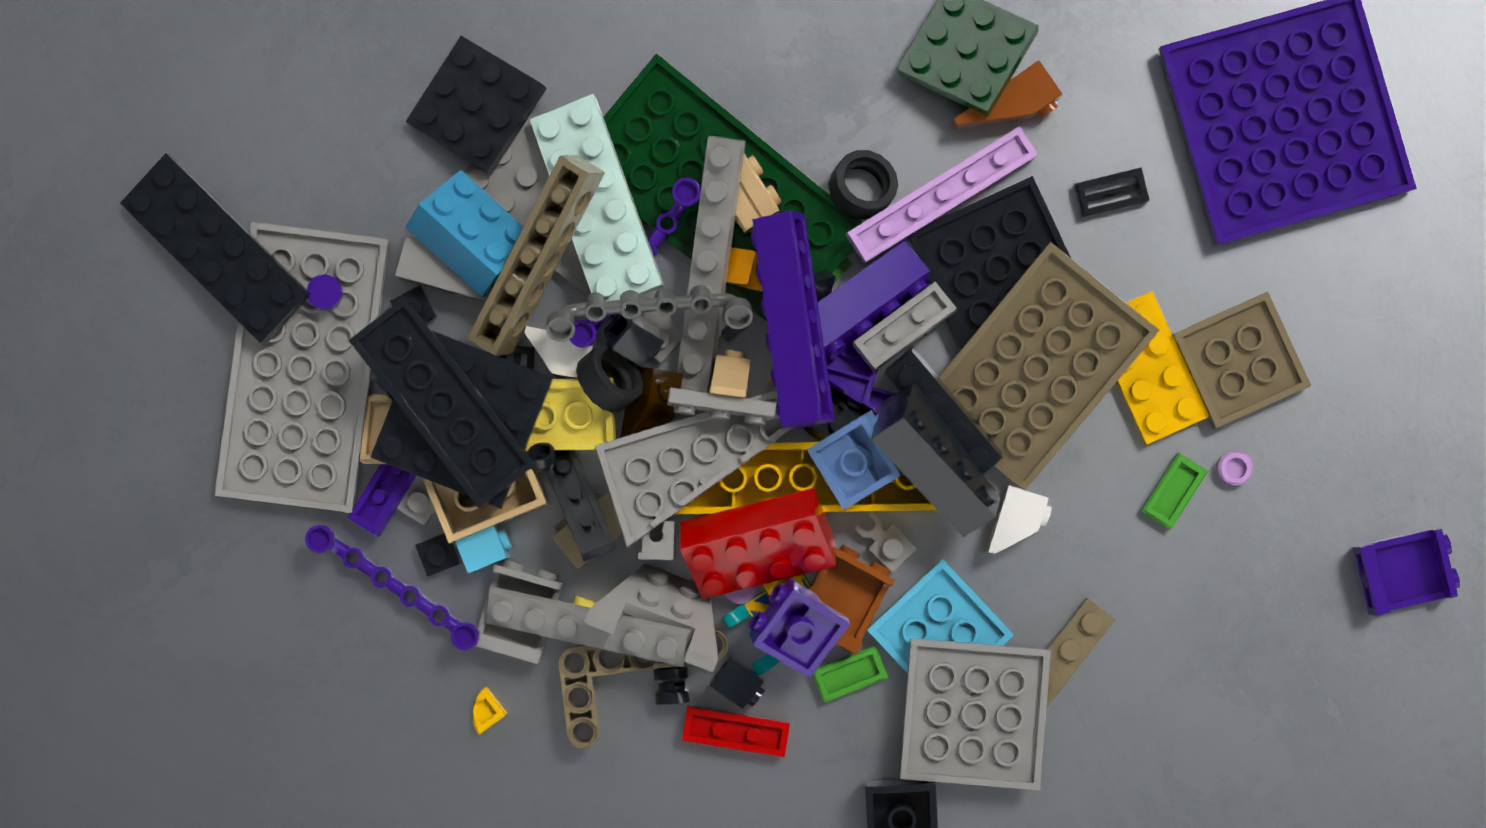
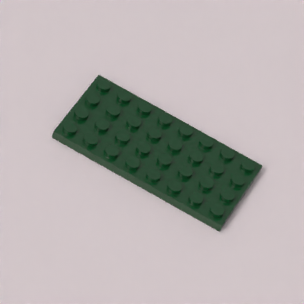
(663, 136)

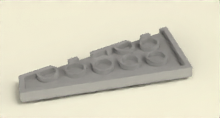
(674, 463)

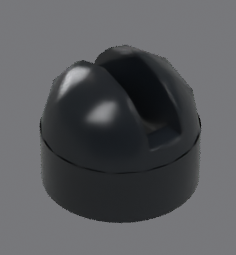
(543, 456)

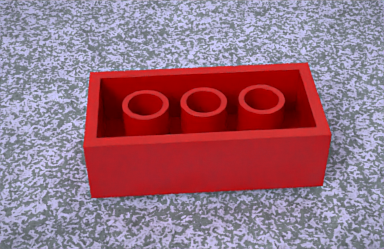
(757, 543)

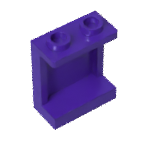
(1406, 571)

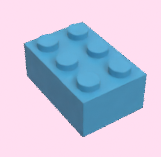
(466, 231)

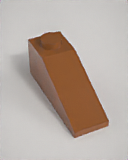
(1023, 98)

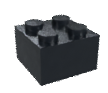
(901, 804)

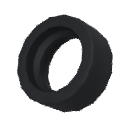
(879, 168)
(599, 387)

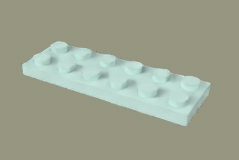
(610, 234)

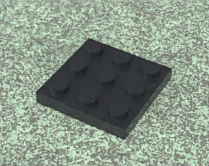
(476, 105)

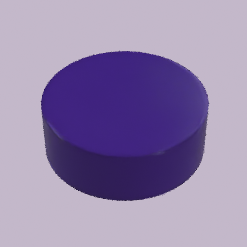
(325, 292)

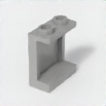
(509, 641)

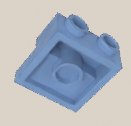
(853, 461)

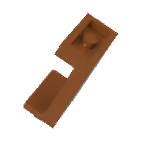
(854, 592)

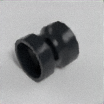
(671, 685)

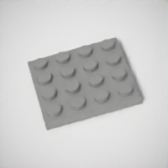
(975, 714)

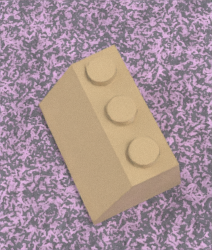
(462, 517)

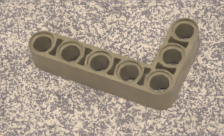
(585, 679)

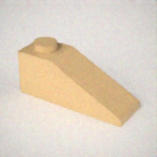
(731, 374)

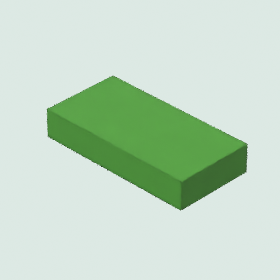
(1174, 491)
(850, 673)

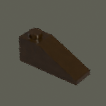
(651, 406)

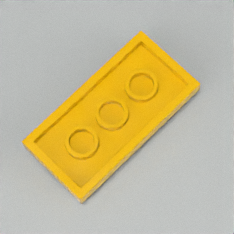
(1158, 381)

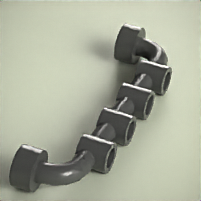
(561, 323)

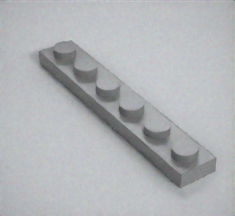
(566, 623)

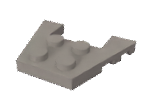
(664, 599)

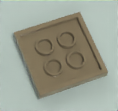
(1241, 360)

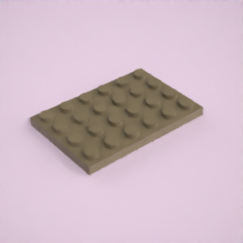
(1045, 361)

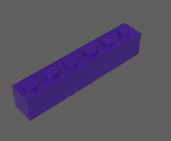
(792, 320)

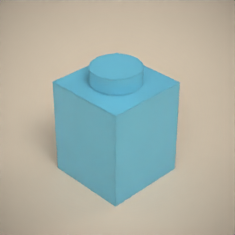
(484, 548)

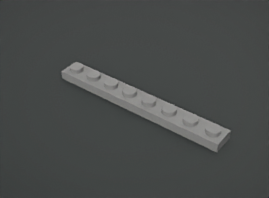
(710, 259)

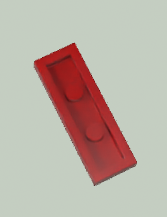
(736, 731)

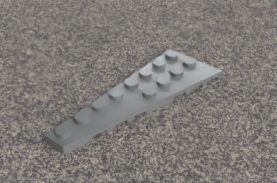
(516, 189)

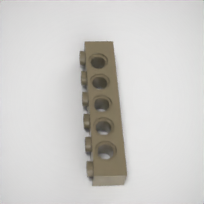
(536, 254)

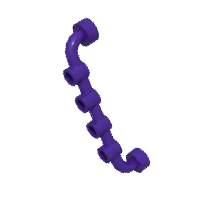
(686, 194)
(322, 539)

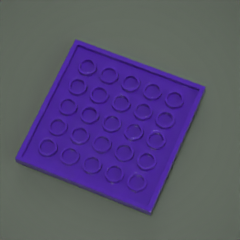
(1286, 118)

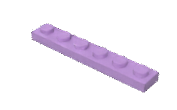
(941, 194)

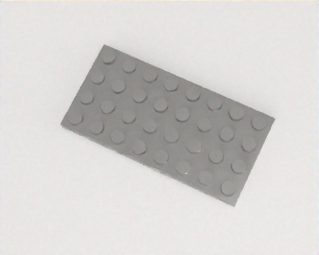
(305, 393)

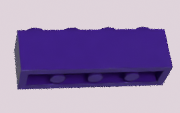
(870, 297)

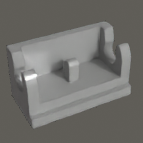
(659, 549)

